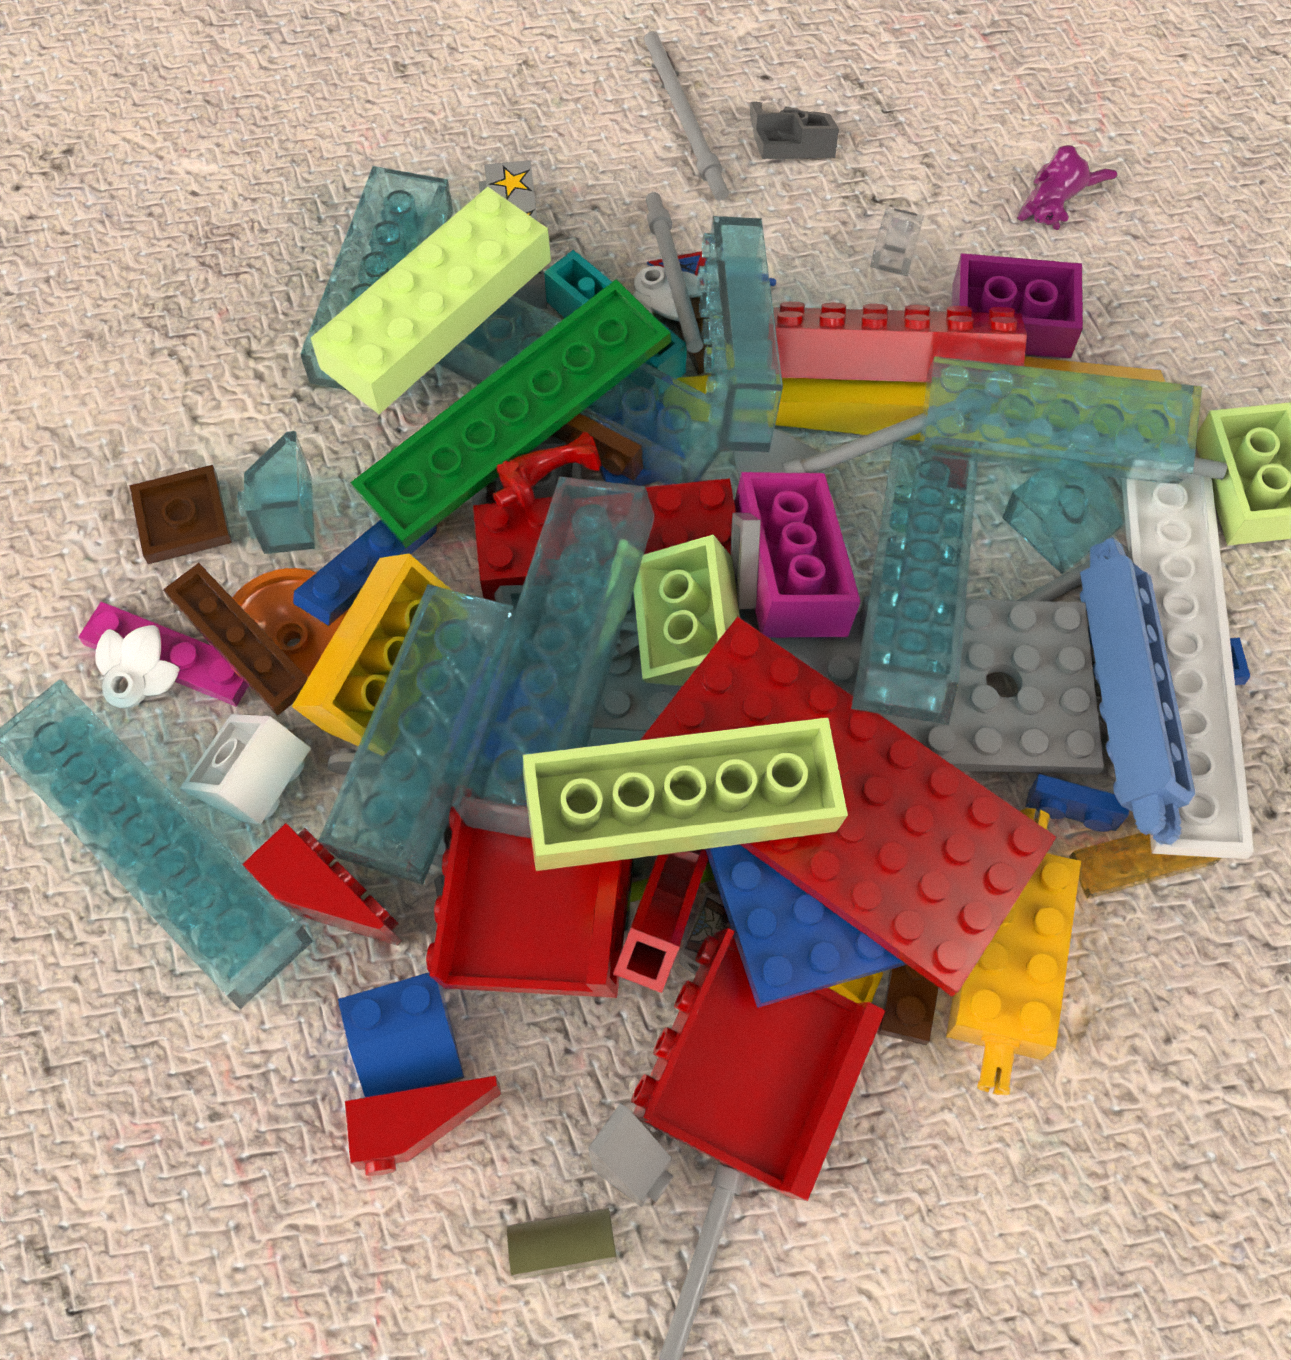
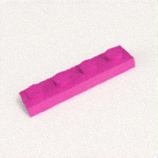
(198, 662)

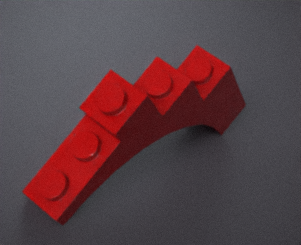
(661, 919)

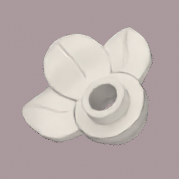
(655, 293)
(136, 660)

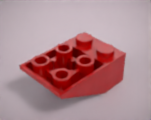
(300, 878)

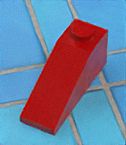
(405, 1123)

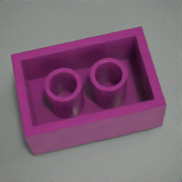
(1041, 290)

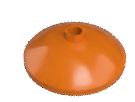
(270, 604)

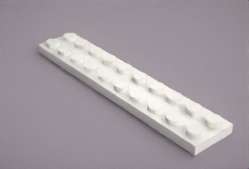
(1177, 543)

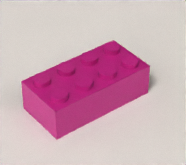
(802, 559)

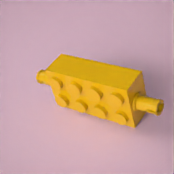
(1019, 981)

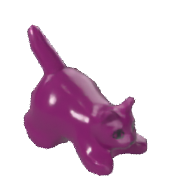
(1059, 182)

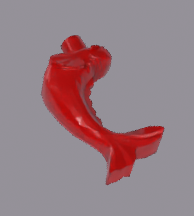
(526, 470)

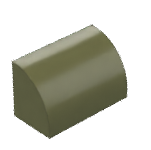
(560, 1244)

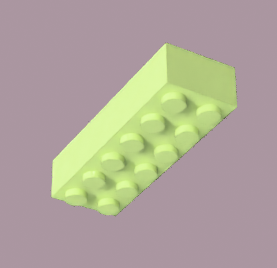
(432, 299)
(682, 793)

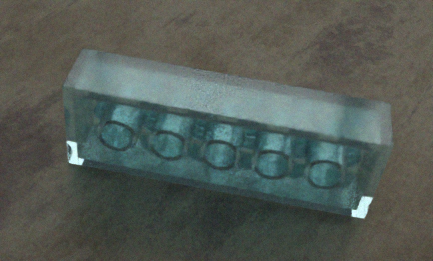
(389, 223)
(739, 335)
(1060, 420)
(419, 736)

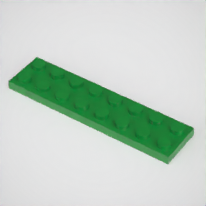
(511, 412)

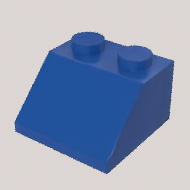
(401, 1036)

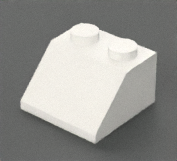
(247, 767)

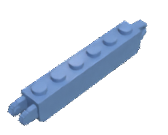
(1136, 692)

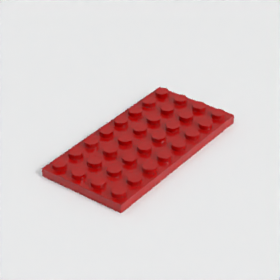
(925, 849)

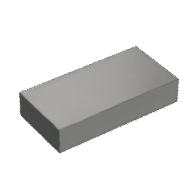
(745, 557)

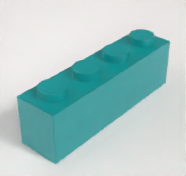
(575, 281)

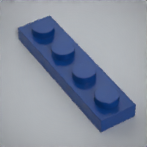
(340, 581)

